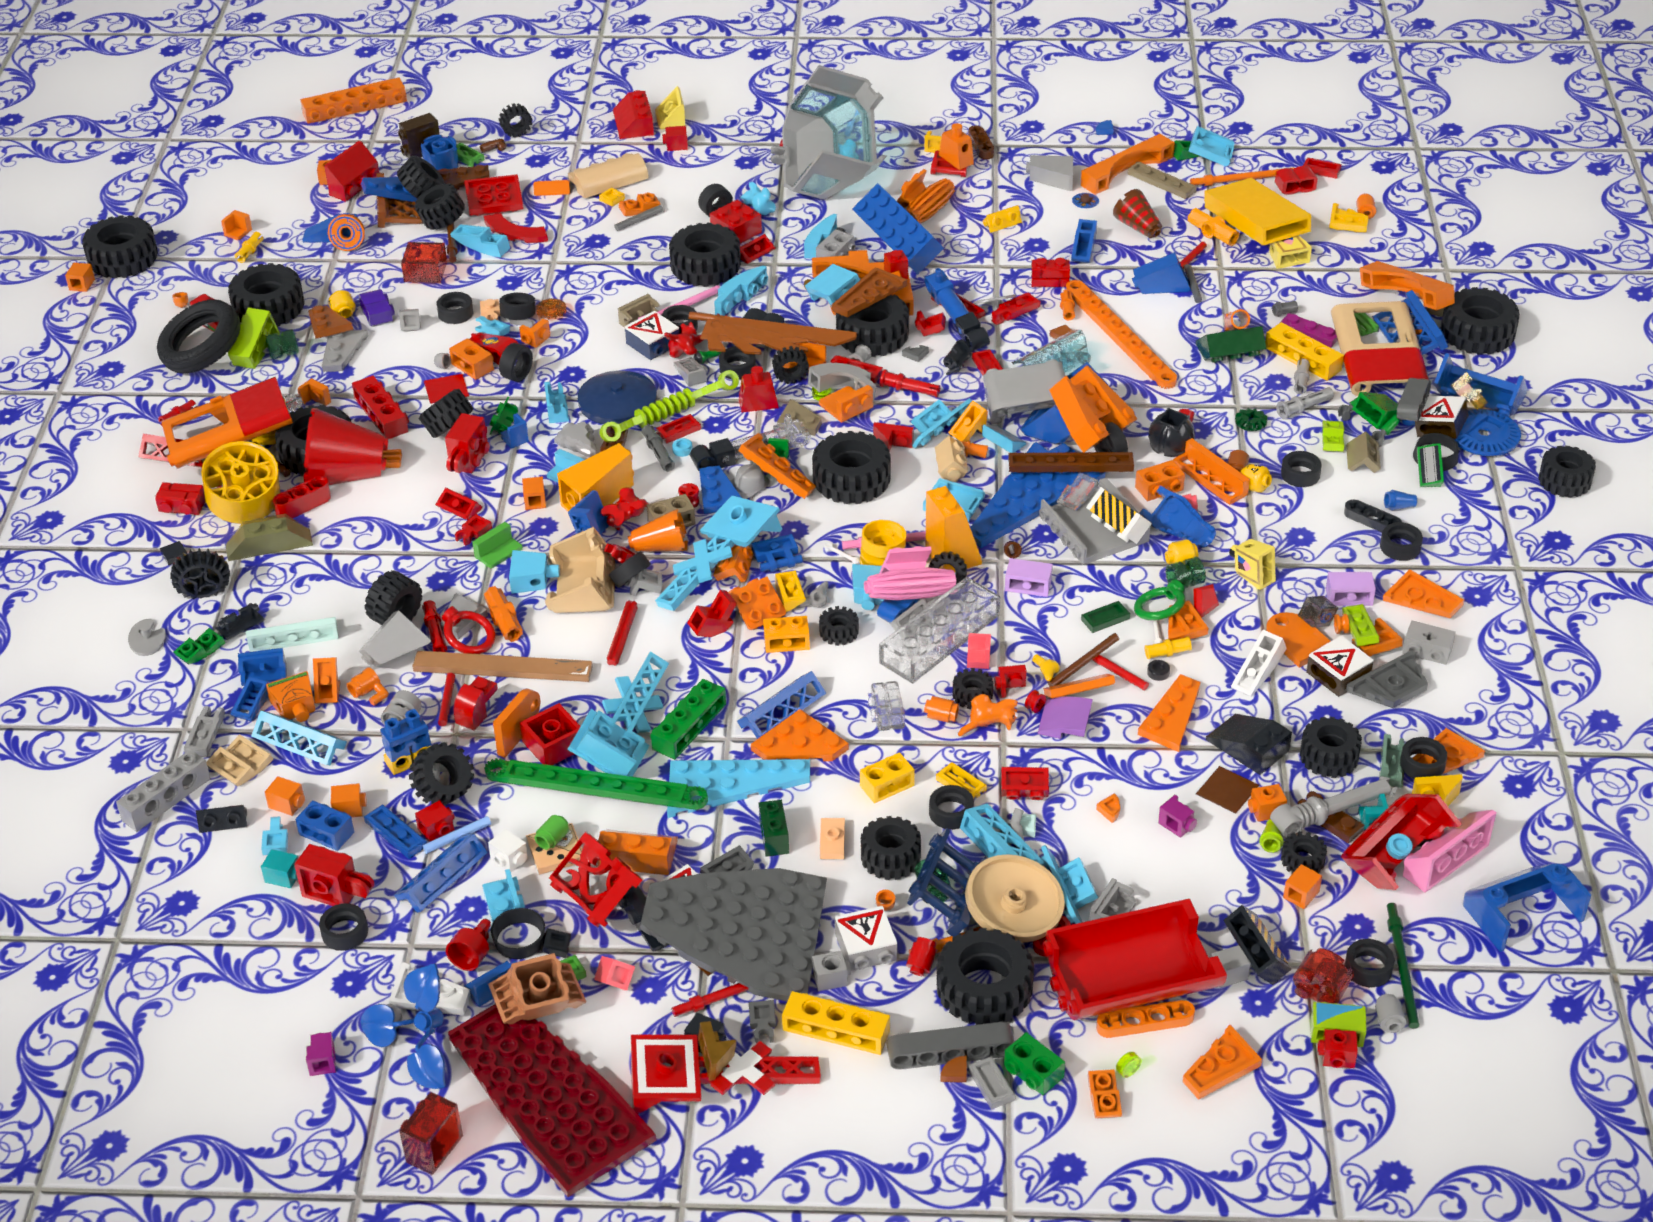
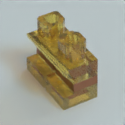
(1464, 389)

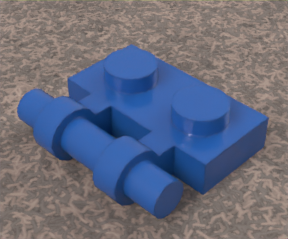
(775, 548)

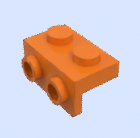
(736, 565)

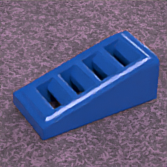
(251, 685)

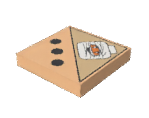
(550, 859)

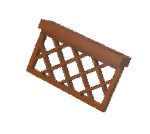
(385, 209)

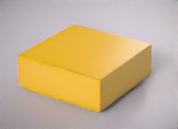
(611, 197)

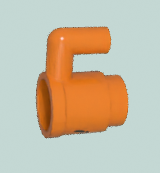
(366, 682)

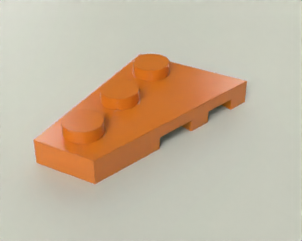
(1423, 595)
(1222, 1064)

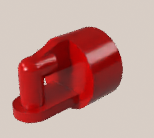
(469, 946)

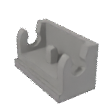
(1113, 901)

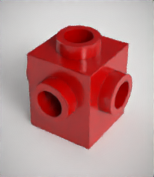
(1338, 1048)

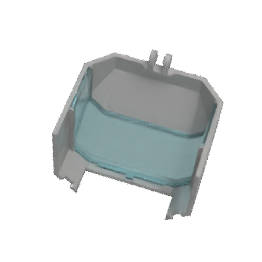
(829, 134)

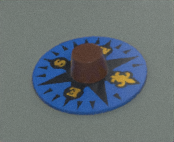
(1085, 200)

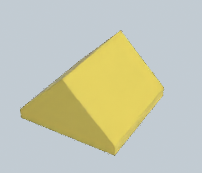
(671, 110)

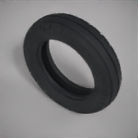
(208, 351)

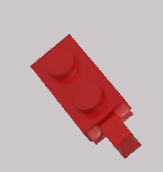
(1015, 308)

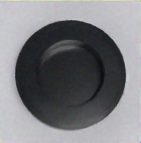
(1158, 670)

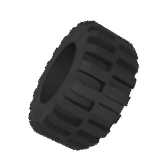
(120, 246)
(705, 254)
(269, 289)
(1480, 321)
(878, 326)
(292, 438)
(869, 469)
(991, 952)

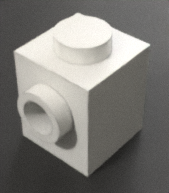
(508, 850)

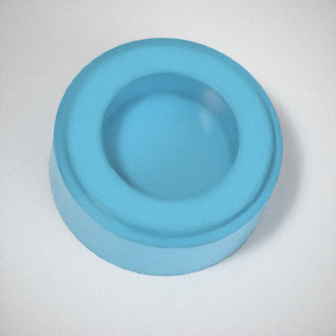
(682, 447)
(1399, 846)

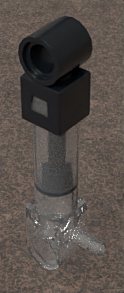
(725, 452)

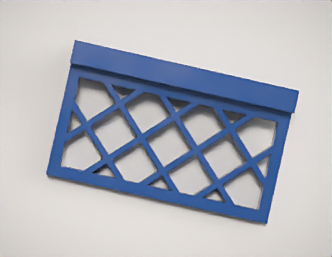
(1418, 312)

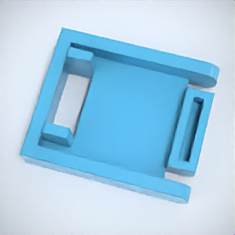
(1212, 146)
(967, 497)

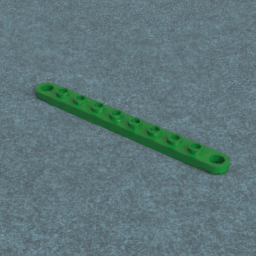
(596, 783)

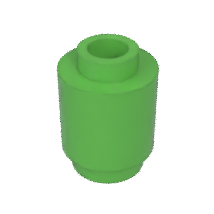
(551, 832)

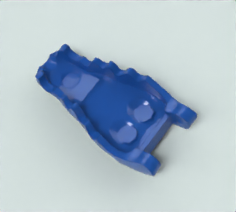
(1180, 519)

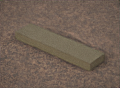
(1162, 180)

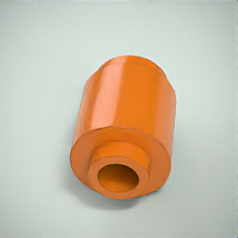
(1366, 205)
(941, 709)

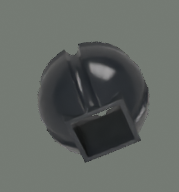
(1170, 432)

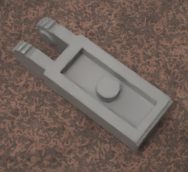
(204, 731)

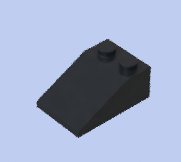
(1252, 741)

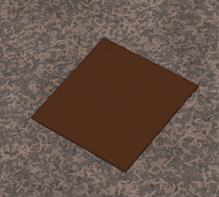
(1227, 789)

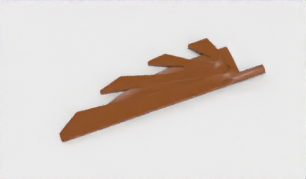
(776, 335)

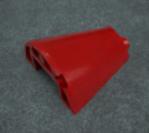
(342, 449)

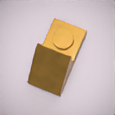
(715, 1052)

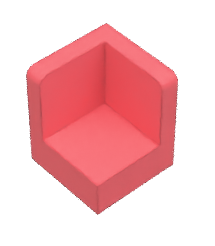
(978, 650)
(614, 973)

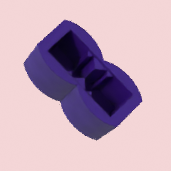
(376, 307)

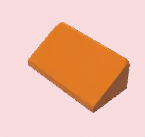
(553, 187)

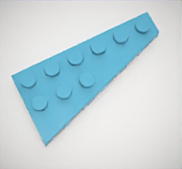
(735, 779)

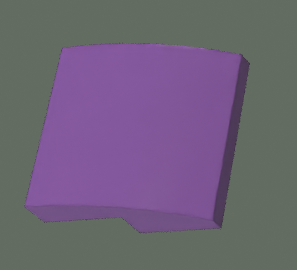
(1065, 716)

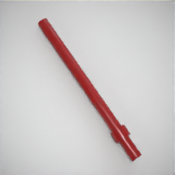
(698, 1002)

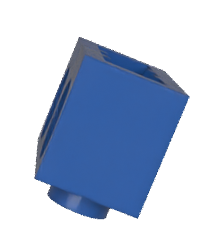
(325, 825)

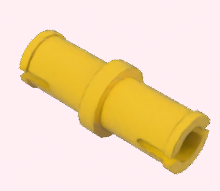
(249, 247)
(1168, 647)

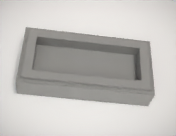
(991, 1082)

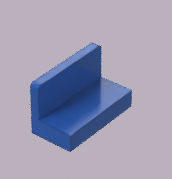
(479, 987)

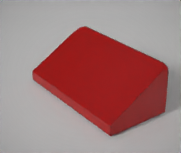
(756, 249)
(458, 504)

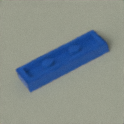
(395, 831)

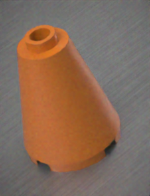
(660, 534)

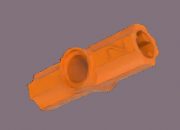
(503, 613)

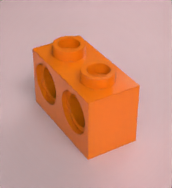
(1164, 474)

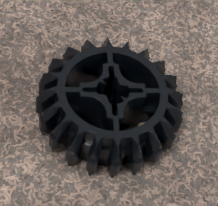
(200, 574)

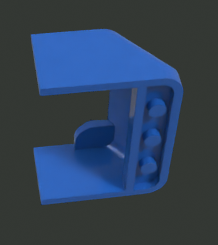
(1499, 394)
(1048, 423)
(1486, 900)

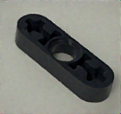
(1354, 510)

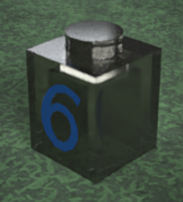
(1318, 611)

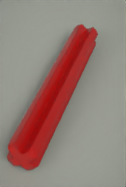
(622, 633)

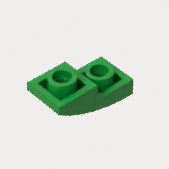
(203, 646)

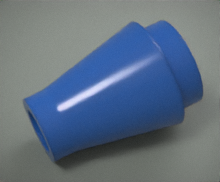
(1399, 500)

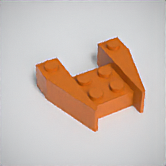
(1089, 404)

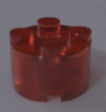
(1322, 976)

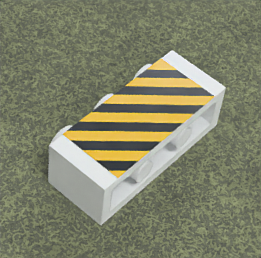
(1118, 516)

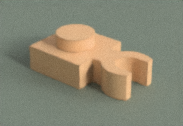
(490, 309)

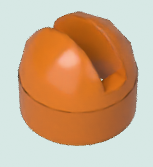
(180, 299)
(885, 896)

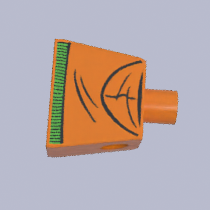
(292, 696)

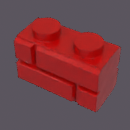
(1050, 272)
(180, 498)

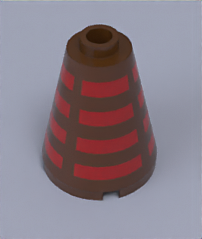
(1137, 214)

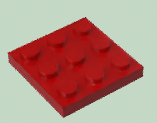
(493, 195)

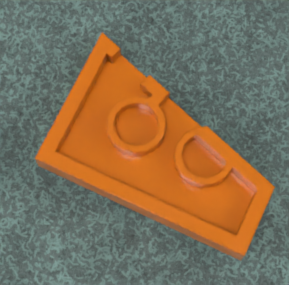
(1458, 751)

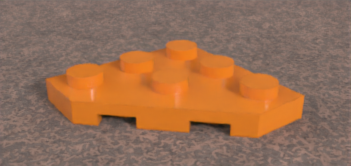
(799, 738)

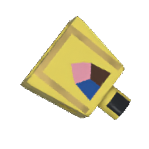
(1290, 252)
(1255, 562)

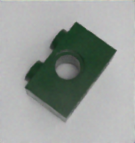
(773, 828)

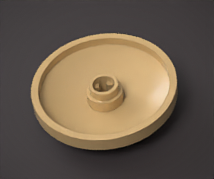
(1014, 897)

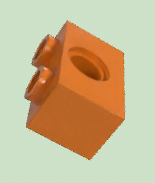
(471, 359)

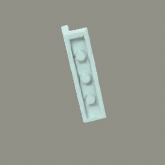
(292, 634)

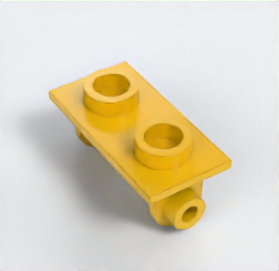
(1003, 219)

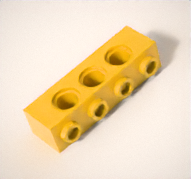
(1296, 346)
(836, 1022)

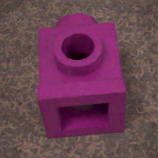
(1176, 817)
(321, 1054)

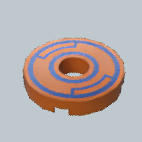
(338, 239)

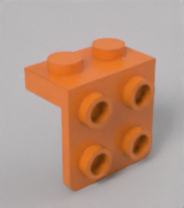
(848, 402)
(757, 602)

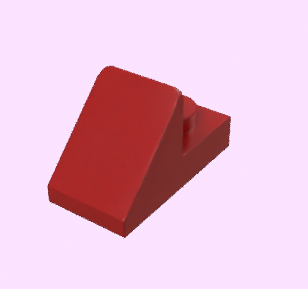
(894, 434)

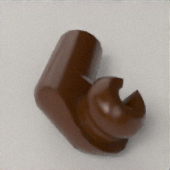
(490, 145)

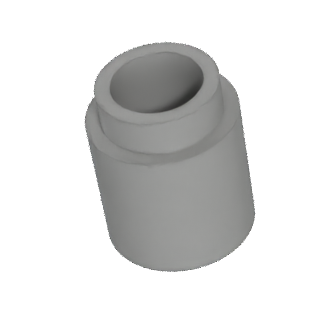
(1390, 1013)

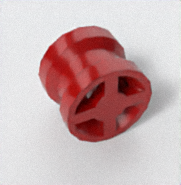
(692, 493)

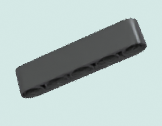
(942, 1045)

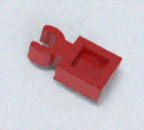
(474, 527)
(618, 552)

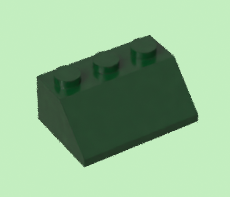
(1232, 344)

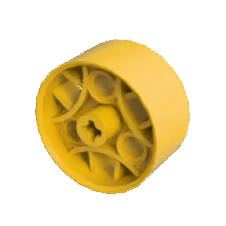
(247, 481)

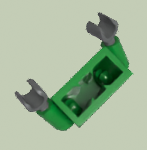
(1376, 409)

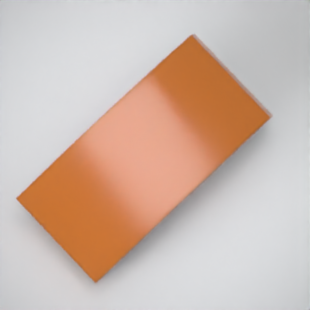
(641, 204)
(1104, 1094)

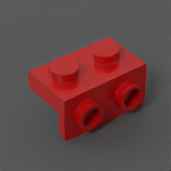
(1024, 782)

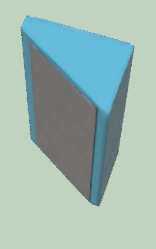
(1002, 438)

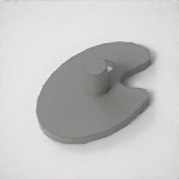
(995, 301)
(147, 641)

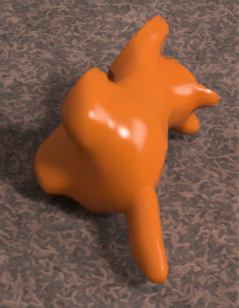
(986, 712)

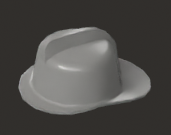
(749, 480)

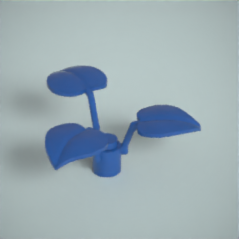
(378, 1024)

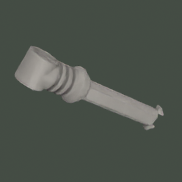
(1316, 810)

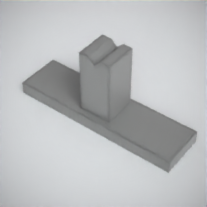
(526, 322)

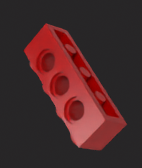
(380, 407)

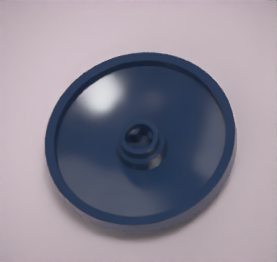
(615, 396)

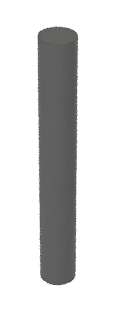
(639, 217)
(1193, 283)

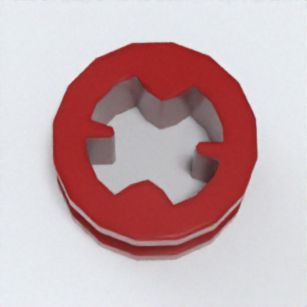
(1035, 701)

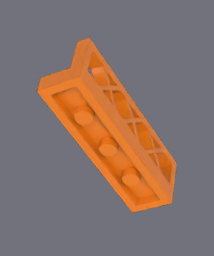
(1216, 470)

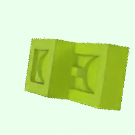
(1332, 436)

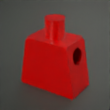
(757, 391)

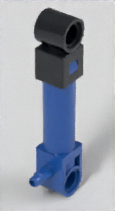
(966, 323)

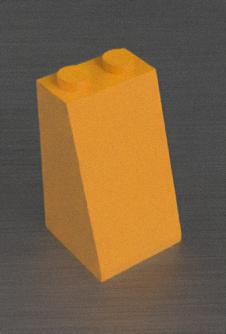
(603, 472)
(949, 528)

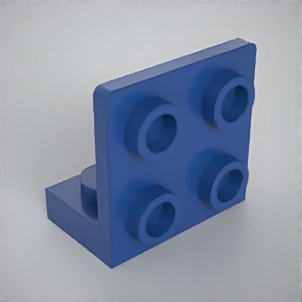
(588, 514)

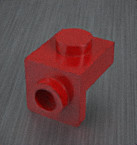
(931, 324)

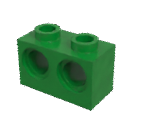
(1034, 1064)

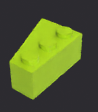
(251, 341)

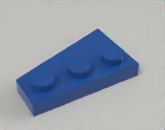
(386, 187)
(715, 488)

